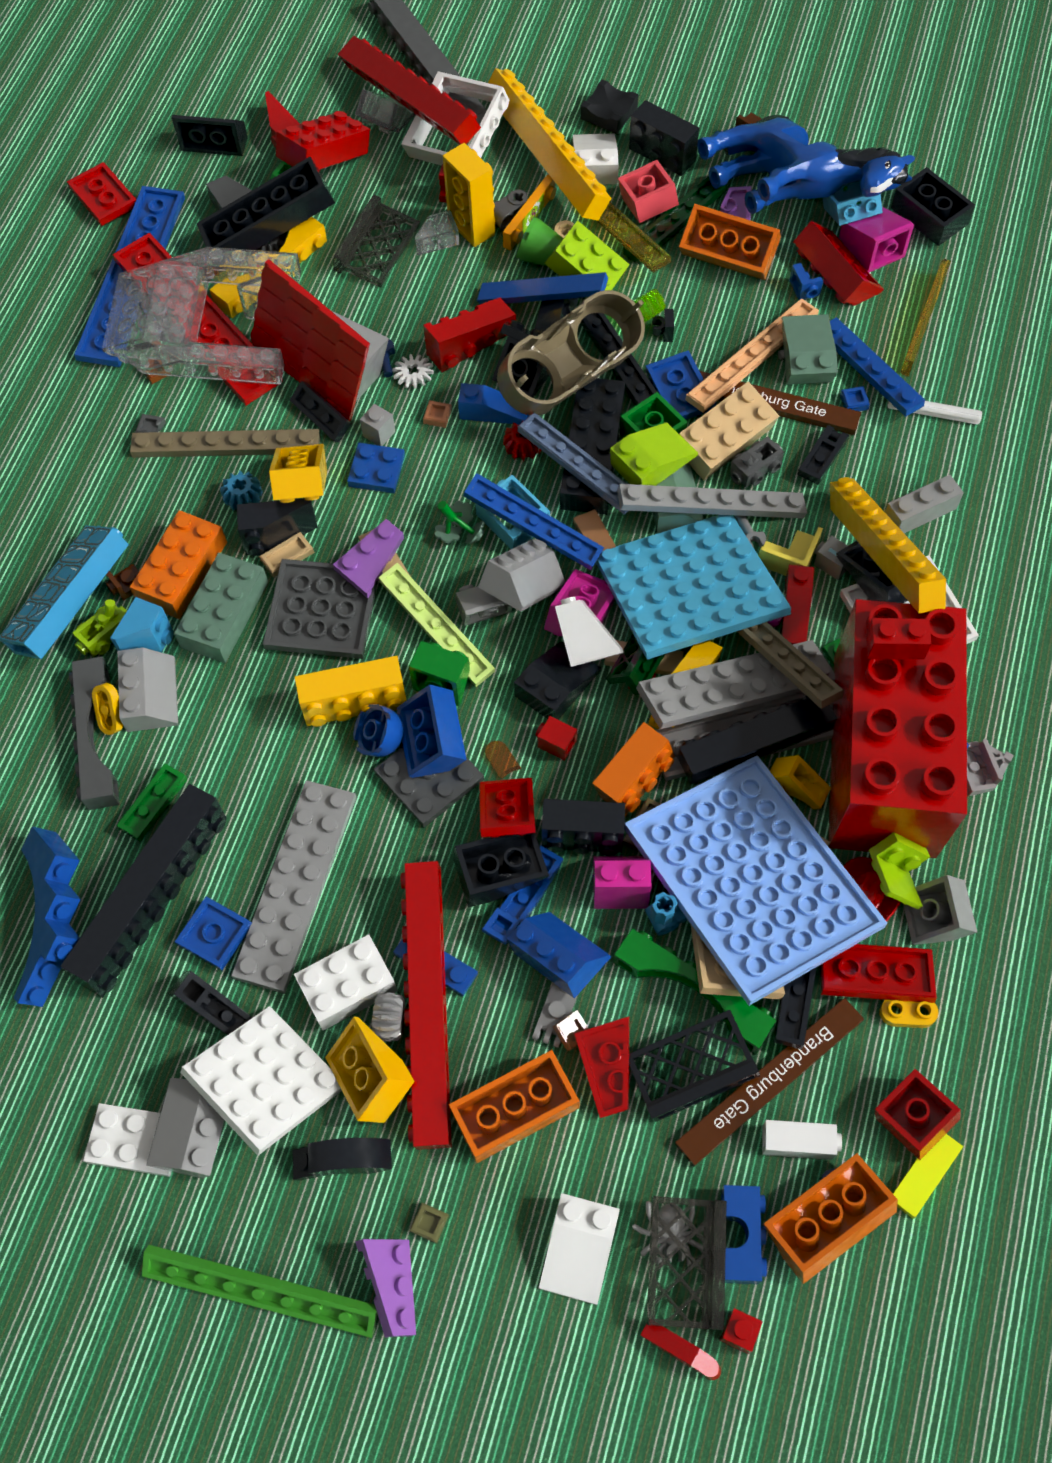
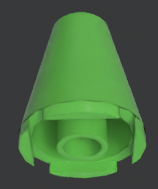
(538, 242)

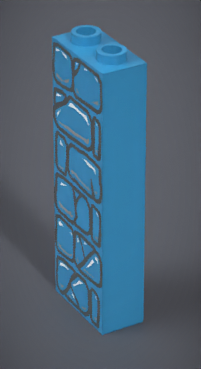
(63, 591)

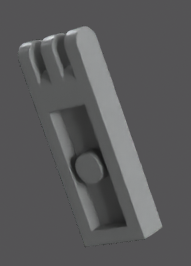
(556, 1007)

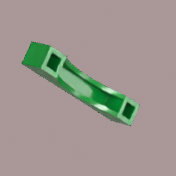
(645, 958)

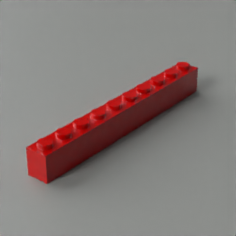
(410, 91)
(426, 1006)

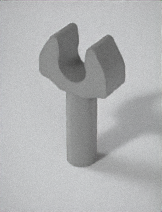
(759, 537)

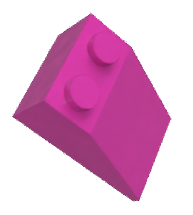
(586, 588)

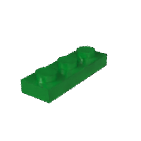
(152, 802)

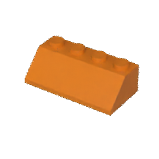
(831, 1217)

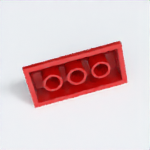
(836, 264)

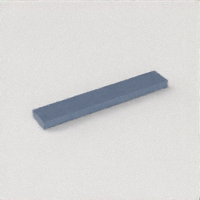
(572, 458)

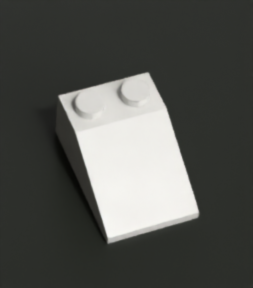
(599, 154)
(579, 1249)

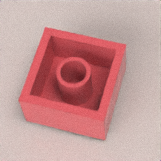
(648, 191)

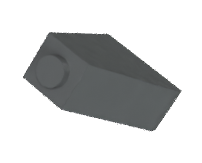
(225, 191)

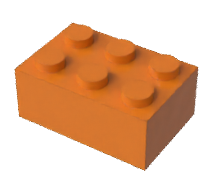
(635, 768)

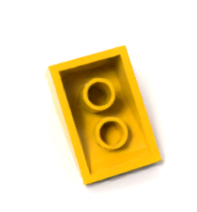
(368, 1072)

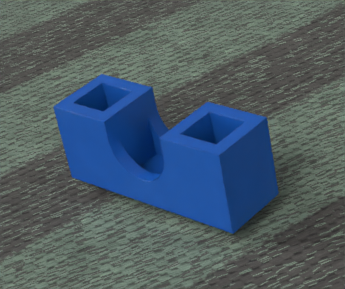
(745, 1207)

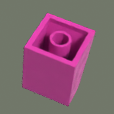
(877, 239)
(621, 882)

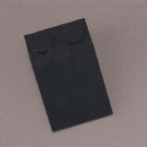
(273, 522)
(869, 574)
(552, 684)
(498, 866)

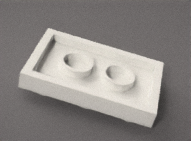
(123, 1139)

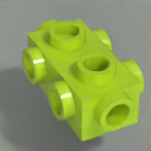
(95, 633)

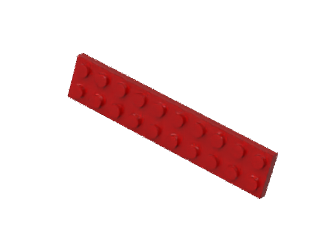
(214, 325)

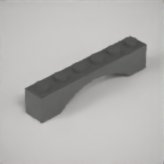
(97, 783)

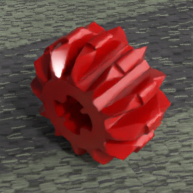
(518, 445)

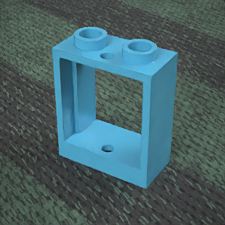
(843, 205)
(514, 536)

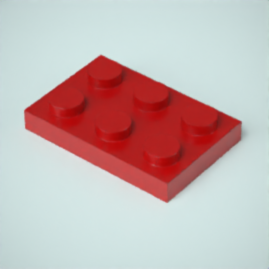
(102, 193)
(507, 807)

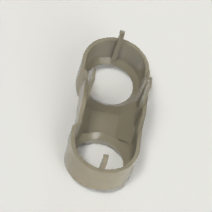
(563, 356)

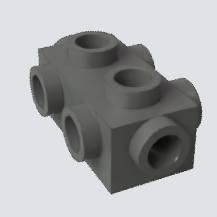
(749, 467)

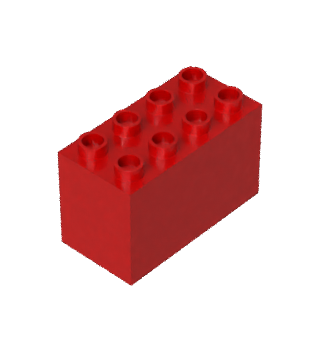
(899, 735)

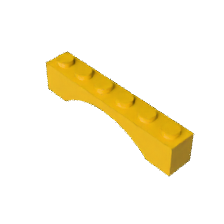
(301, 239)

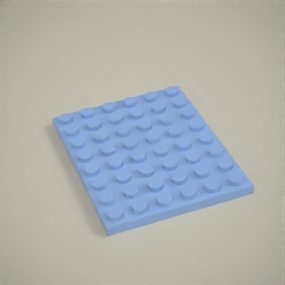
(754, 879)

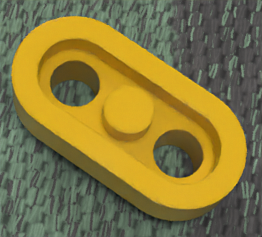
(106, 708)
(909, 1014)

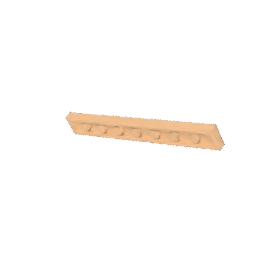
(745, 360)

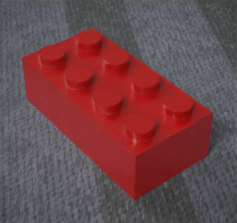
(325, 139)

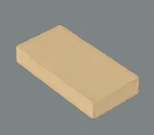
(293, 548)

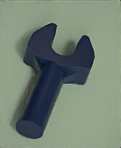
(386, 366)

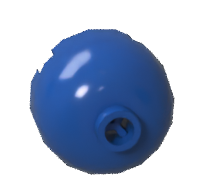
(378, 731)

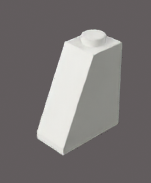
(584, 634)

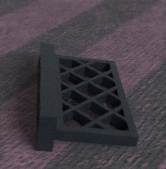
(700, 1090)

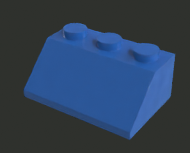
(431, 732)
(557, 952)

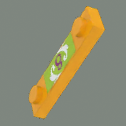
(533, 206)

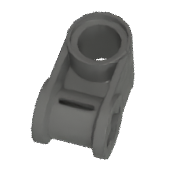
(507, 208)

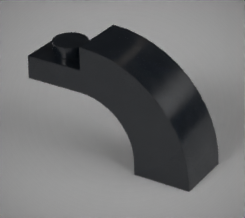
(342, 1156)

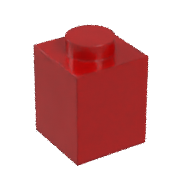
(556, 737)
(741, 1331)

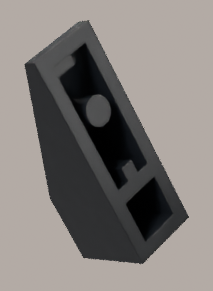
(208, 1003)

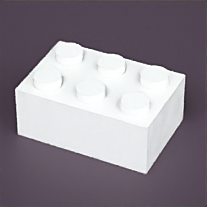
(345, 982)

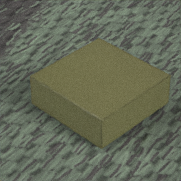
(429, 1223)

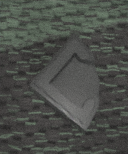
(150, 424)

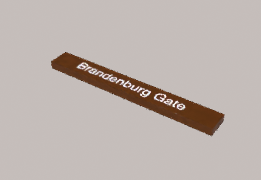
(805, 409)
(773, 1079)

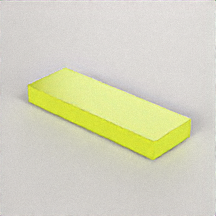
(925, 1176)

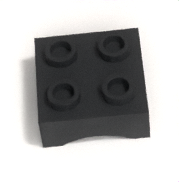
(609, 107)

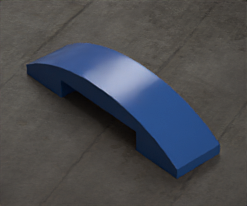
(522, 902)

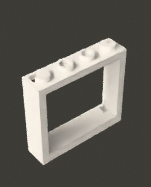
(464, 86)

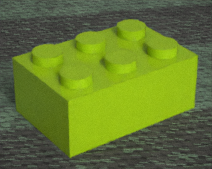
(586, 254)

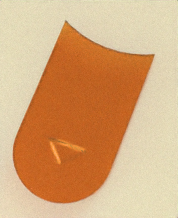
(501, 758)

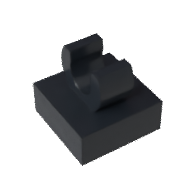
(666, 325)

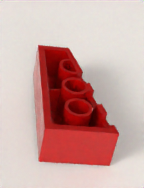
(466, 334)

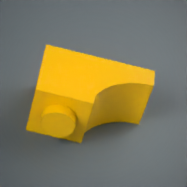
(800, 780)

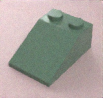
(809, 349)

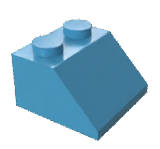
(144, 627)

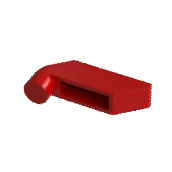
(682, 1350)

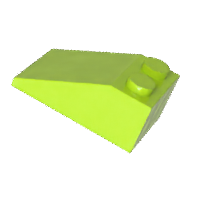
(651, 455)

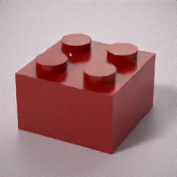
(917, 1114)

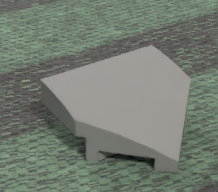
(985, 767)

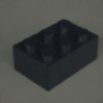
(663, 137)
(932, 206)
(583, 826)

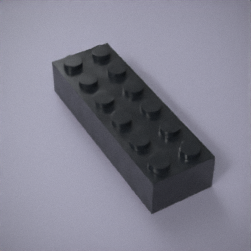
(268, 209)
(595, 430)

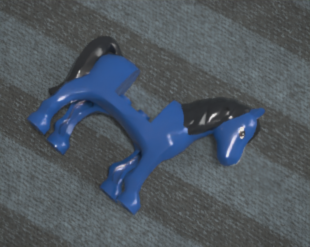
(795, 166)

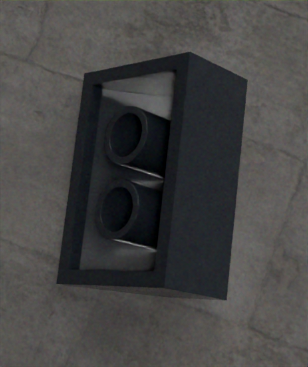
(210, 135)

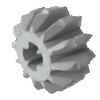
(388, 1016)

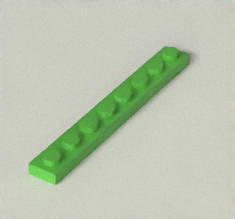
(259, 1291)

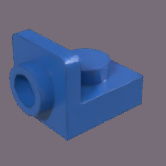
(802, 284)

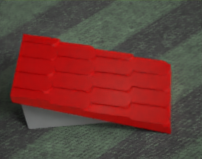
(316, 343)

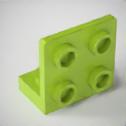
(892, 862)

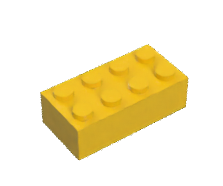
(470, 193)
(298, 473)
(349, 690)

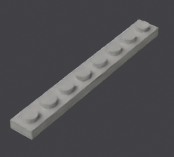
(711, 501)

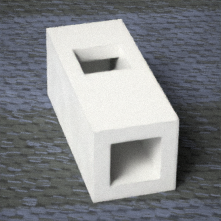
(800, 1139)

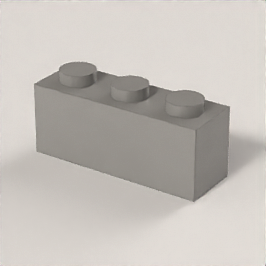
(925, 504)

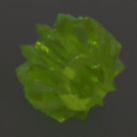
(652, 305)

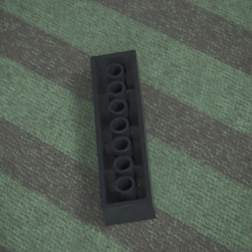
(145, 891)

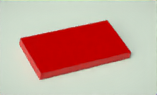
(880, 973)

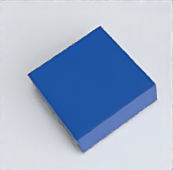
(855, 399)

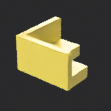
(800, 552)

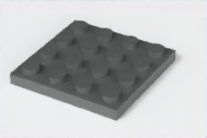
(317, 612)

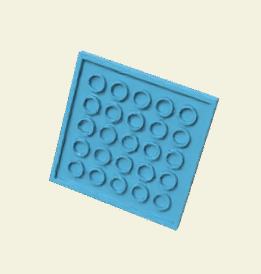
(691, 585)

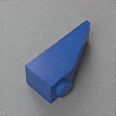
(486, 405)

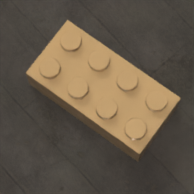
(728, 429)

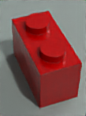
(898, 638)

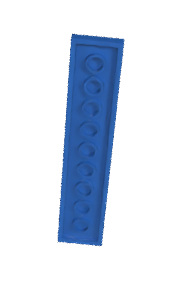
(153, 212)

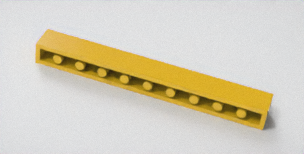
(551, 149)
(888, 546)

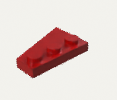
(606, 1063)

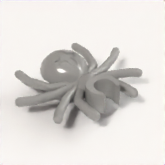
(679, 1229)

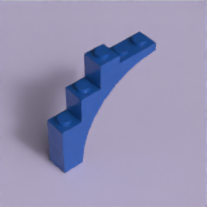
(55, 903)

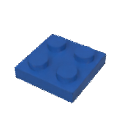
(376, 468)
(213, 933)

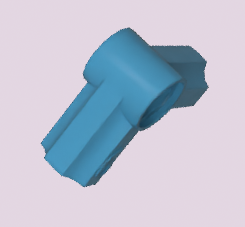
(665, 914)

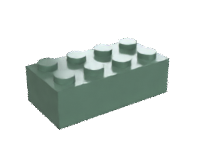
(221, 607)

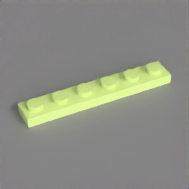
(434, 621)

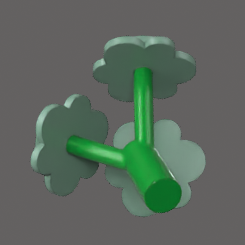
(457, 515)

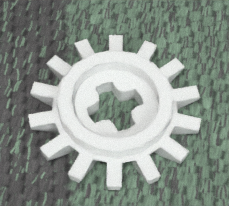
(414, 378)

